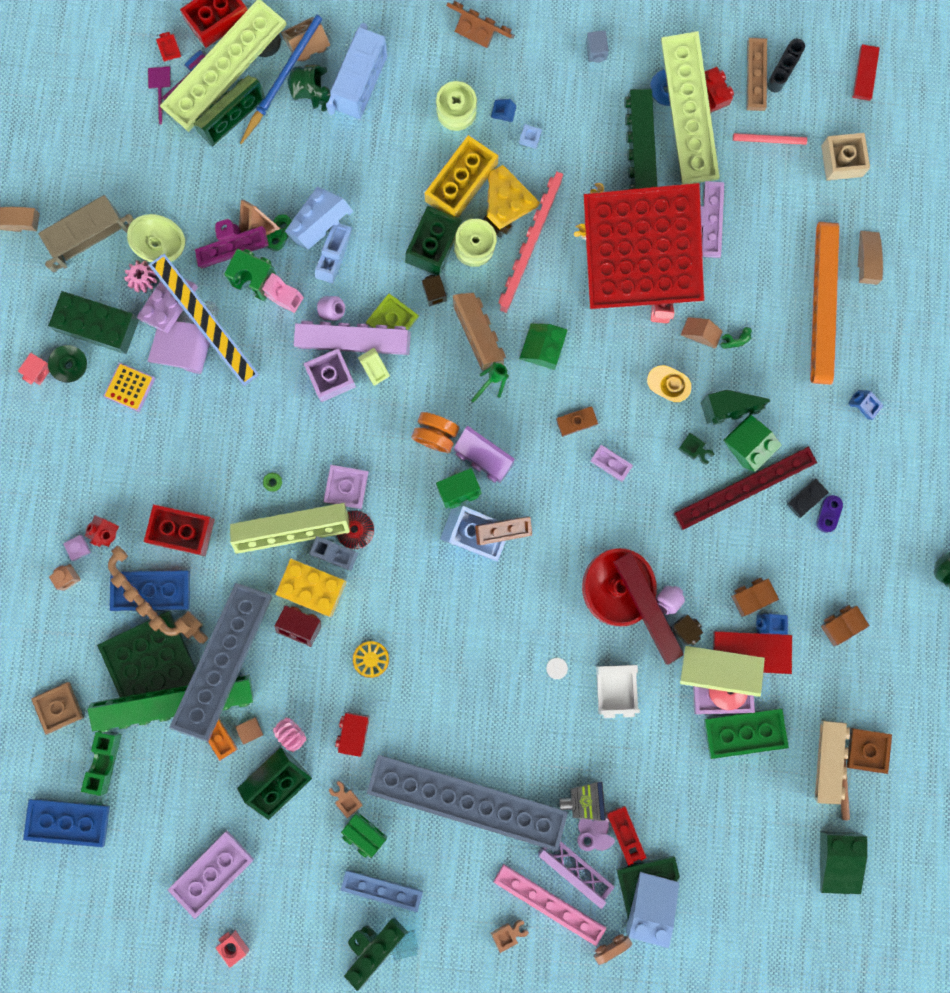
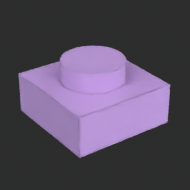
(77, 547)

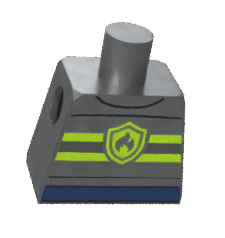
(586, 802)

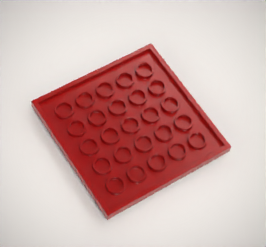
(644, 246)

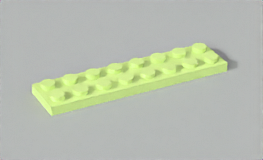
(223, 64)
(690, 108)

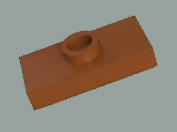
(576, 421)

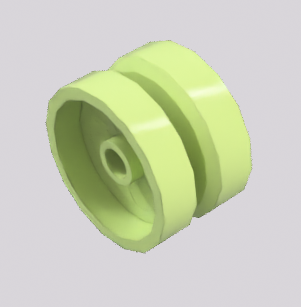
(456, 105)
(475, 242)

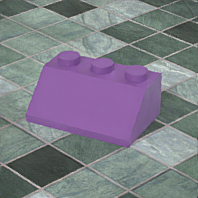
(483, 455)

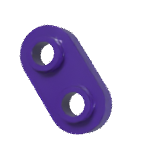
(830, 513)

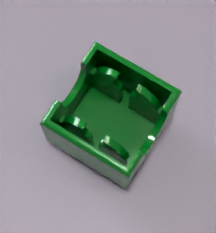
(246, 268)

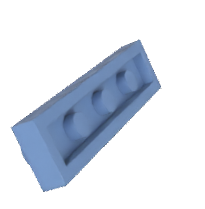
(381, 890)

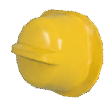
(669, 383)

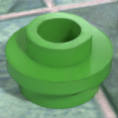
(266, 482)

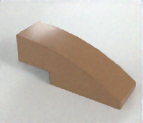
(19, 219)
(870, 258)

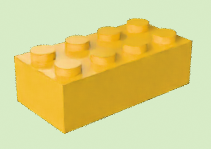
(461, 177)

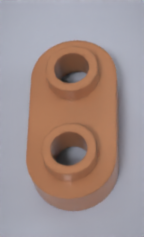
(618, 946)

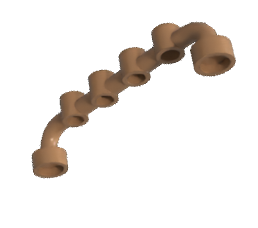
(133, 594)

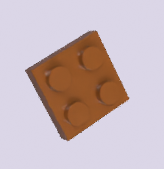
(869, 751)

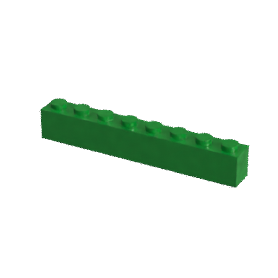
(155, 705)

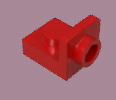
(168, 46)

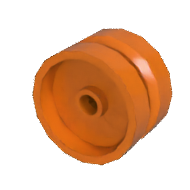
(435, 432)

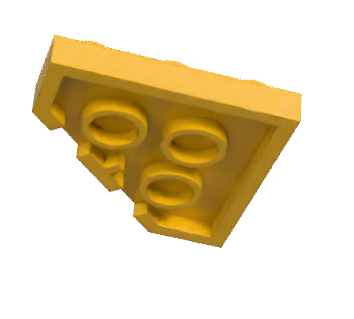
(507, 198)

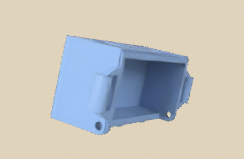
(358, 73)

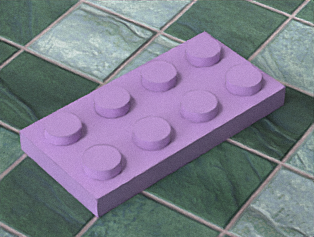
(211, 874)

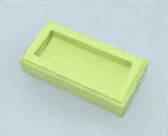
(374, 366)

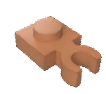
(347, 802)
(506, 936)

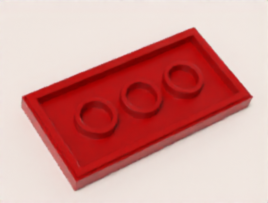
(772, 647)

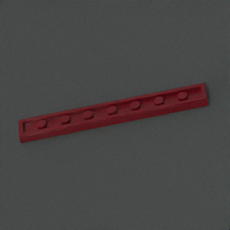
(745, 488)

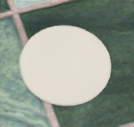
(557, 668)

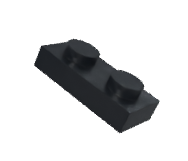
(807, 498)

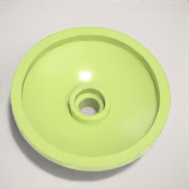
(158, 231)

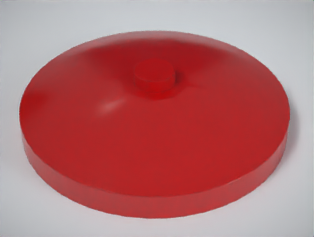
(606, 592)

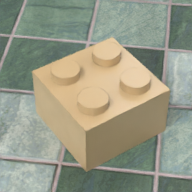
(845, 156)

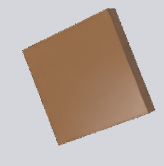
(57, 708)

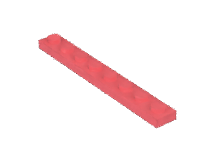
(527, 248)

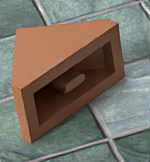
(702, 331)

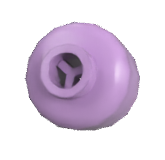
(331, 308)
(670, 599)

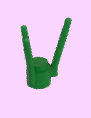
(497, 373)

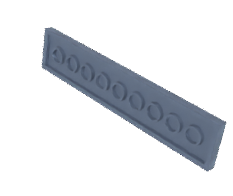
(467, 802)

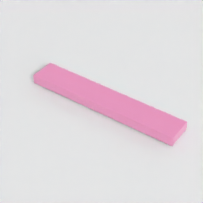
(549, 904)

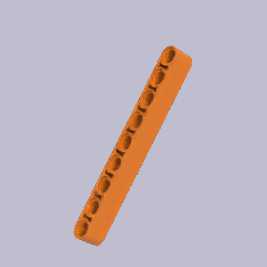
(824, 303)

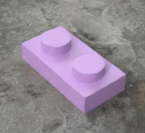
(611, 463)

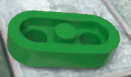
(280, 234)

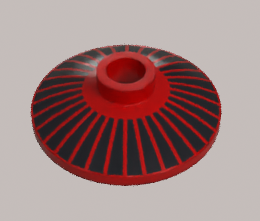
(364, 533)

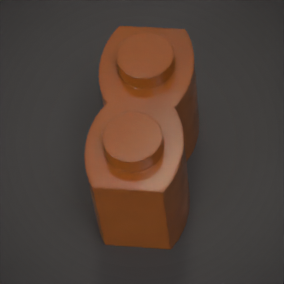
(754, 597)
(844, 625)

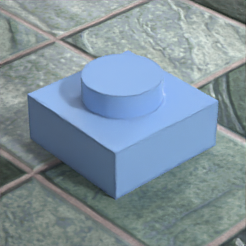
(530, 136)

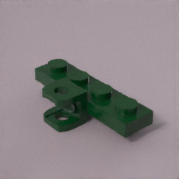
(373, 950)

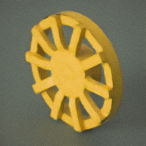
(370, 659)

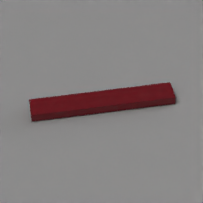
(648, 608)

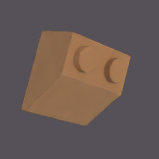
(316, 44)

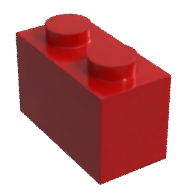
(353, 734)

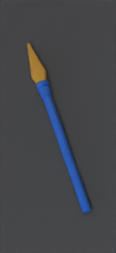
(265, 103)

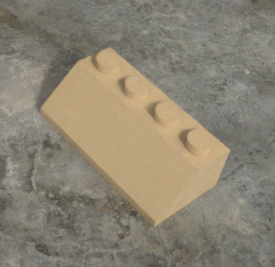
(831, 762)

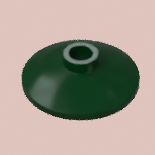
(63, 355)

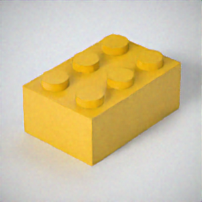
(311, 588)

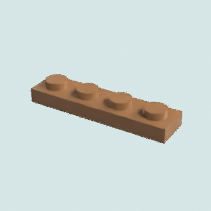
(757, 74)

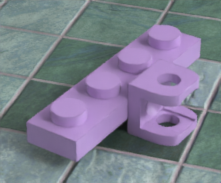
(712, 219)

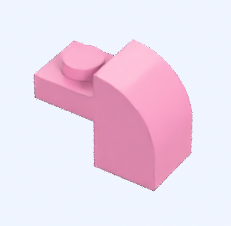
(282, 294)

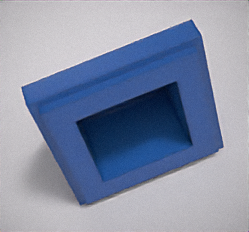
(504, 110)

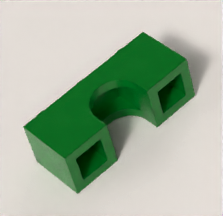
(99, 775)

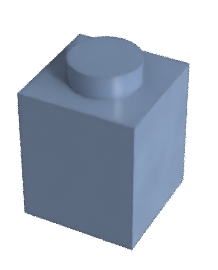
(597, 46)

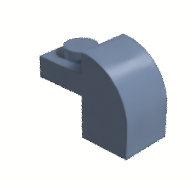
(333, 553)

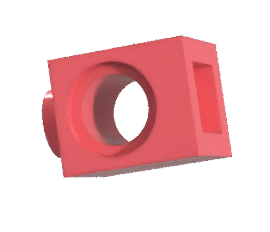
(34, 369)
(228, 956)

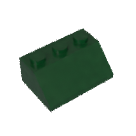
(274, 783)

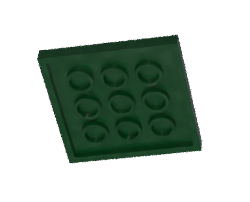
(147, 659)

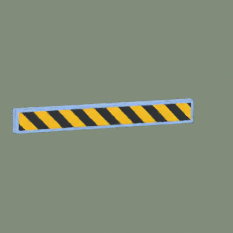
(203, 320)

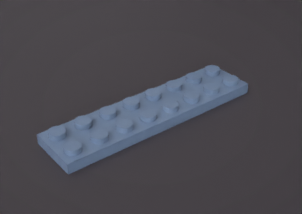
(221, 663)

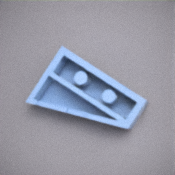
(316, 217)

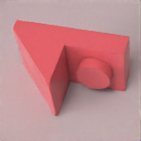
(662, 313)

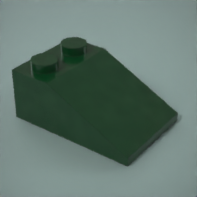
(432, 241)
(842, 862)

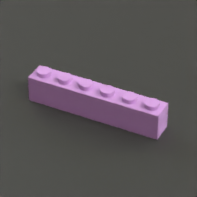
(352, 338)

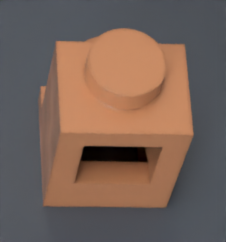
(64, 577)

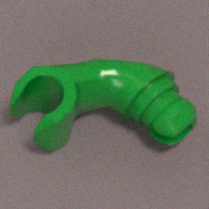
(744, 338)

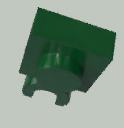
(693, 447)

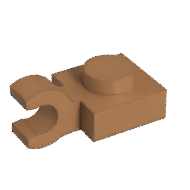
(195, 630)

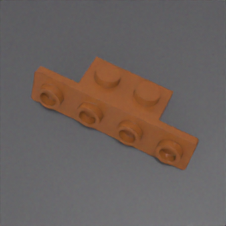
(477, 28)

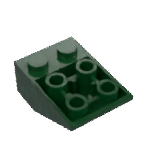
(731, 405)

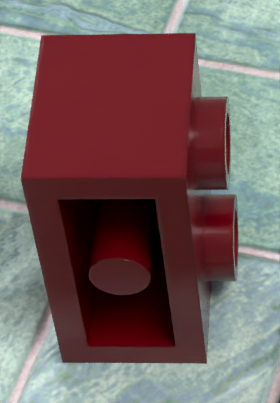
(298, 625)

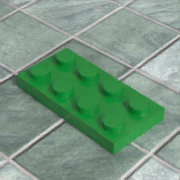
(746, 733)

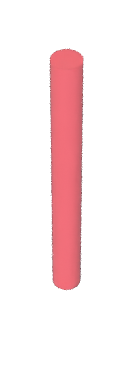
(769, 138)

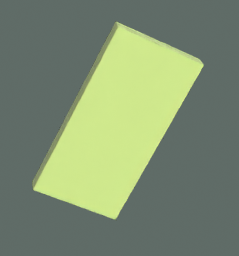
(722, 671)

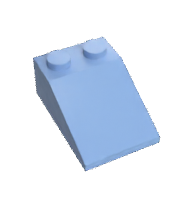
(462, 533)
(653, 910)

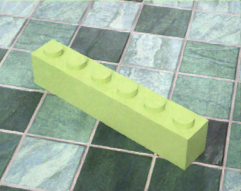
(289, 528)

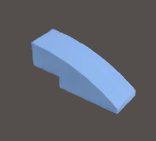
(333, 253)

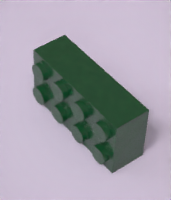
(93, 322)

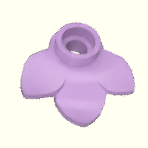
(597, 832)

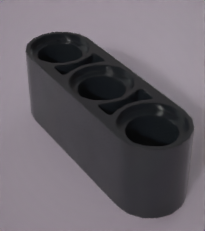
(789, 58)

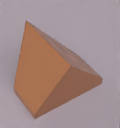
(252, 218)

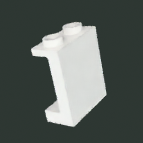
(617, 690)

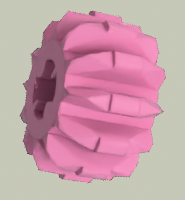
(135, 274)
(289, 734)

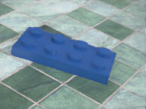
(159, 588)
(66, 822)

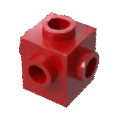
(101, 531)

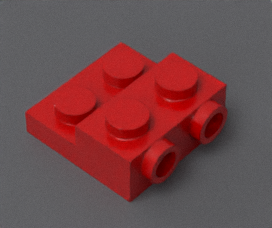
(718, 92)

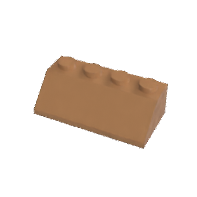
(477, 330)

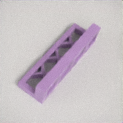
(574, 879)

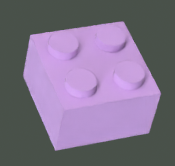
(329, 375)

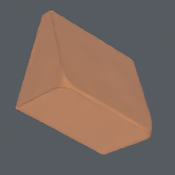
(249, 730)

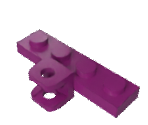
(229, 241)

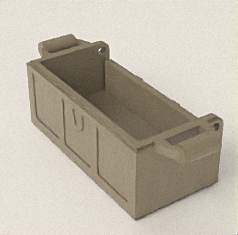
(81, 231)

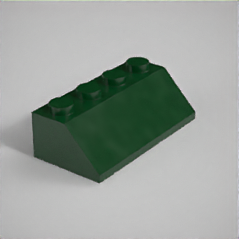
(230, 110)

